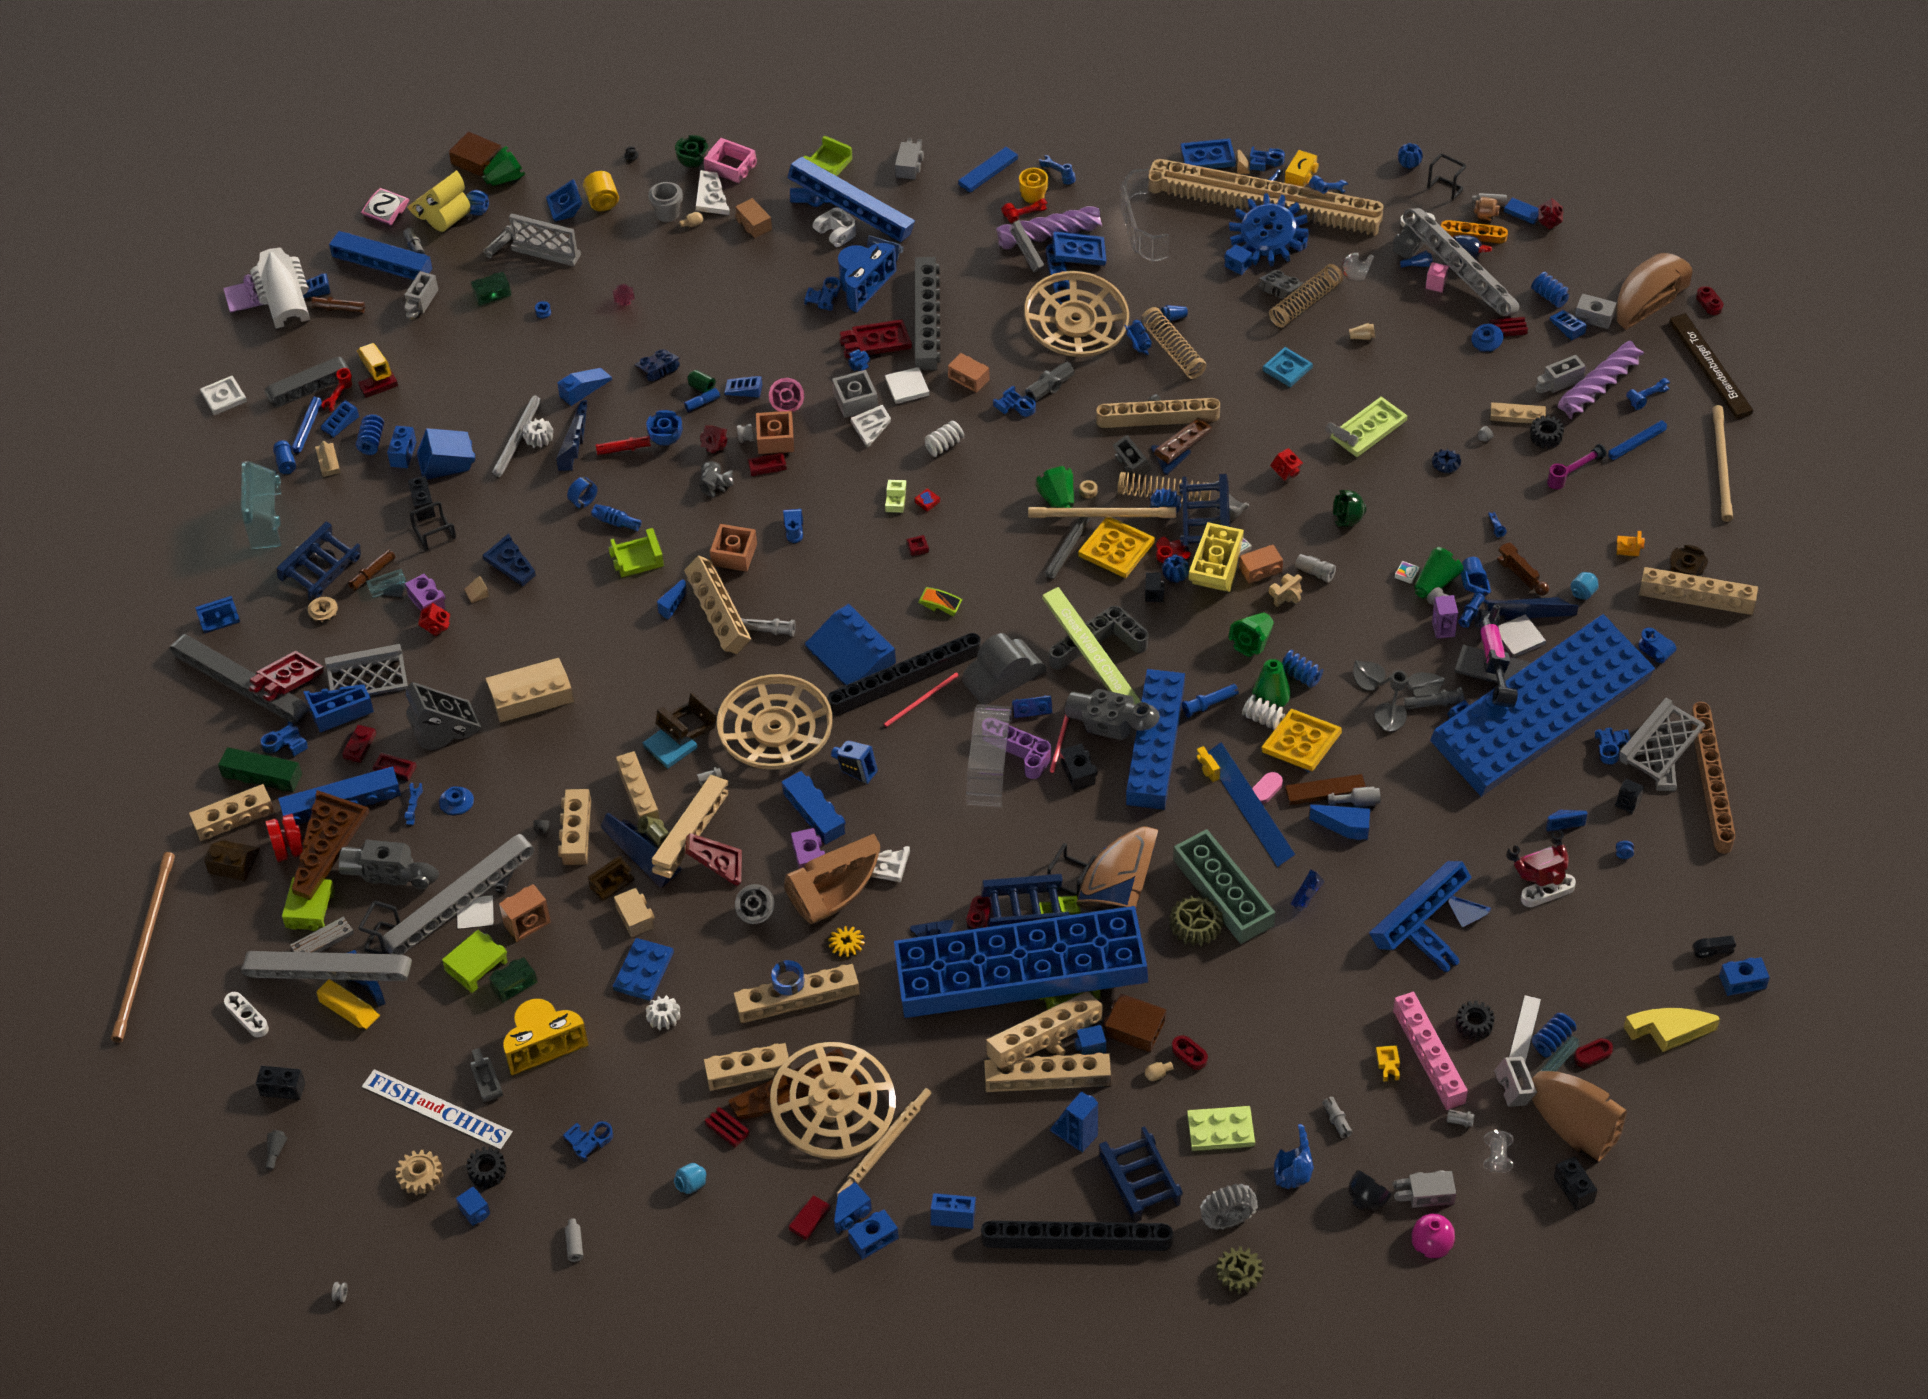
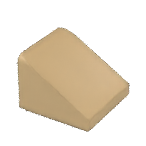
(1242, 163)
(476, 590)

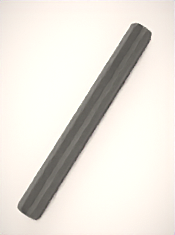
(1066, 547)

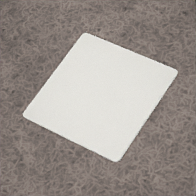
(477, 913)

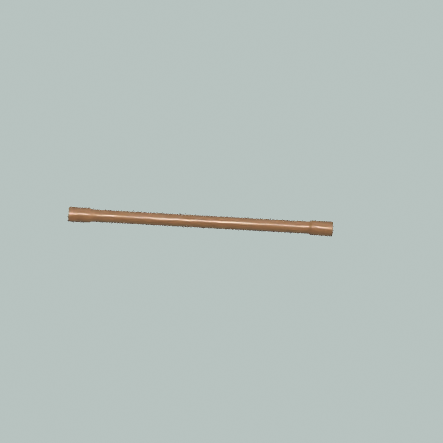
(121, 1023)

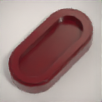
(1593, 1053)

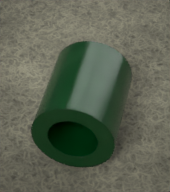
(701, 381)

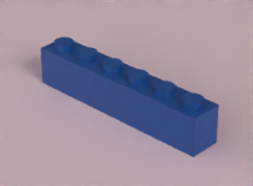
(379, 255)
(362, 790)
(1420, 905)

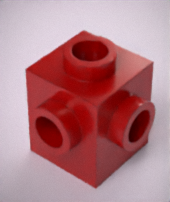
(1286, 464)
(434, 619)

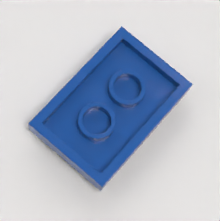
(1209, 153)
(1079, 248)
(643, 969)

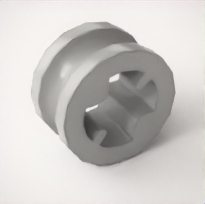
(339, 1292)

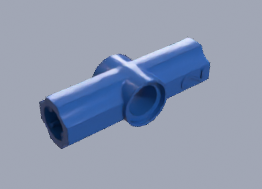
(802, 195)

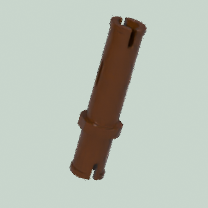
(334, 304)
(366, 574)

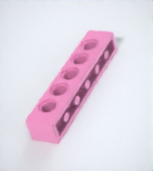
(1430, 1051)

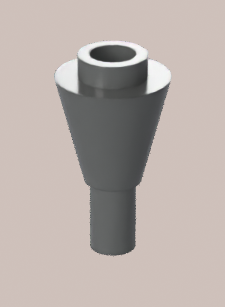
(275, 1143)

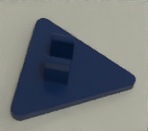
(1167, 468)
(932, 928)

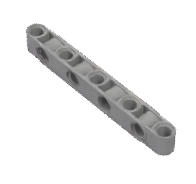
(1470, 270)

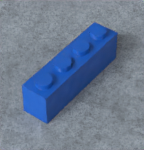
(813, 807)

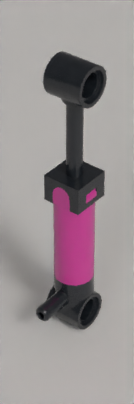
(1496, 659)

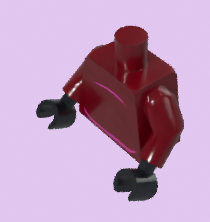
(1544, 865)

